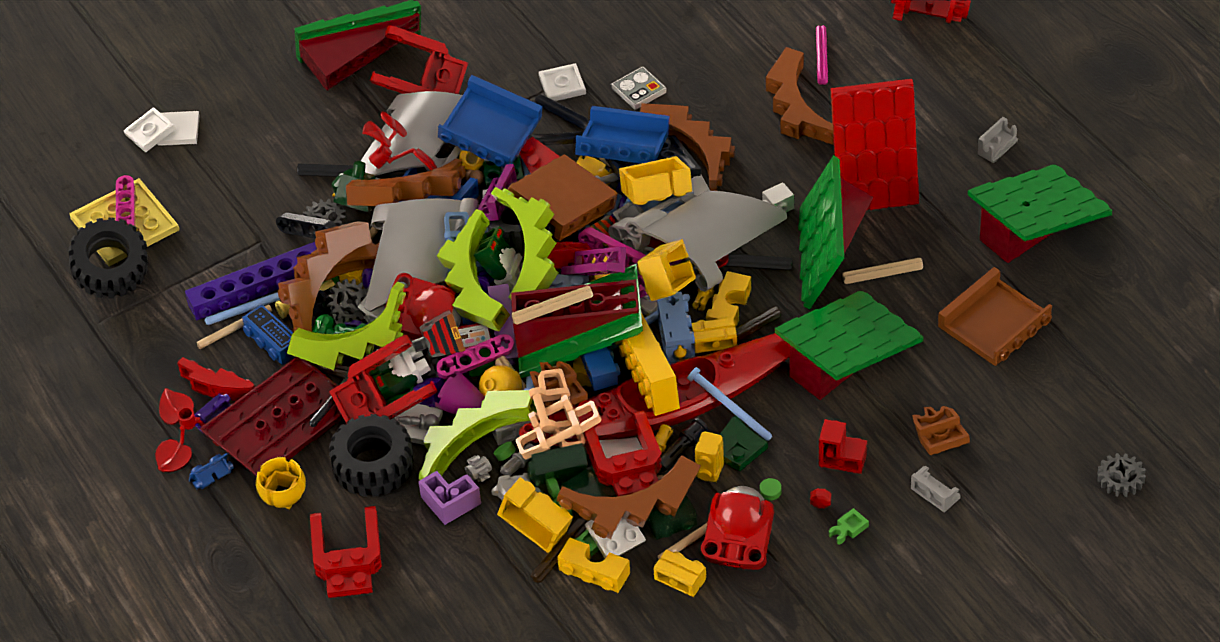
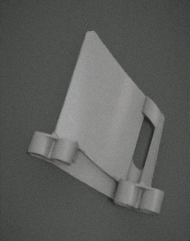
(420, 116)
(707, 223)
(411, 242)

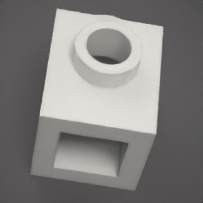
(779, 196)

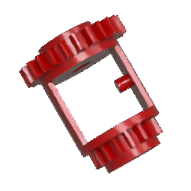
(950, 10)

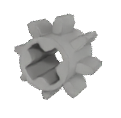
(478, 468)

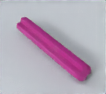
(821, 48)

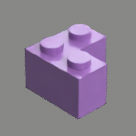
(449, 500)

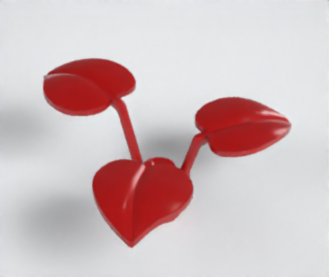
(383, 153)
(176, 408)

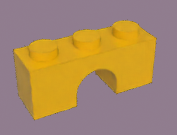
(732, 290)
(608, 574)

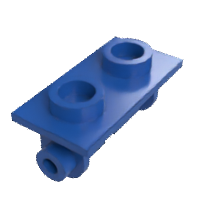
(203, 474)

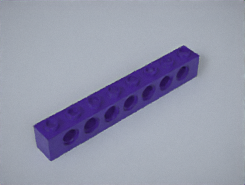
(244, 284)

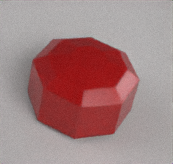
(820, 498)

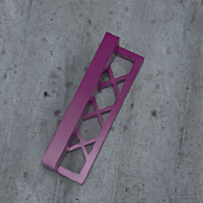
(489, 203)
(599, 267)

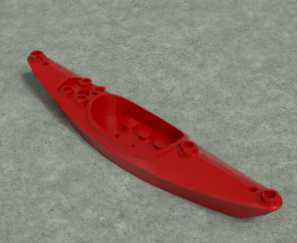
(728, 370)

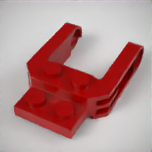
(440, 72)
(361, 394)
(630, 470)
(347, 569)

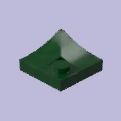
(741, 444)

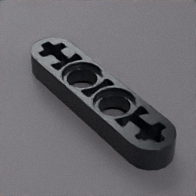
(305, 222)

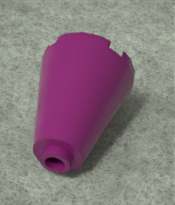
(458, 393)

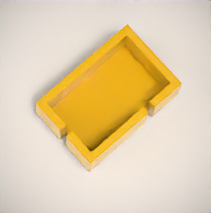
(655, 180)
(661, 278)
(534, 514)

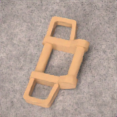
(541, 395)
(576, 428)

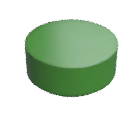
(504, 451)
(553, 487)
(770, 489)

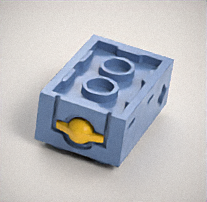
(674, 328)

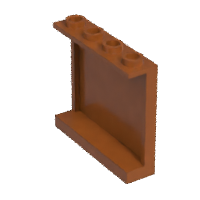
(571, 191)
(993, 318)

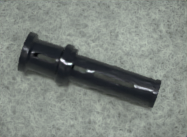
(687, 438)

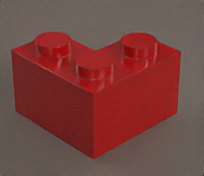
(839, 451)

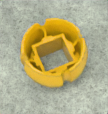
(282, 473)

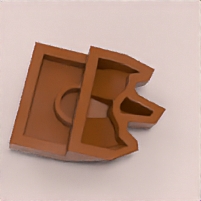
(577, 392)
(940, 430)

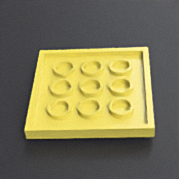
(150, 217)

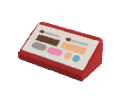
(473, 334)

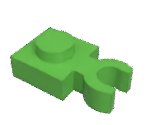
(849, 524)

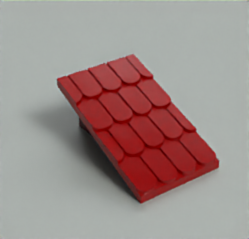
(877, 140)

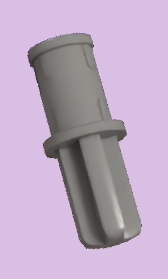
(515, 462)

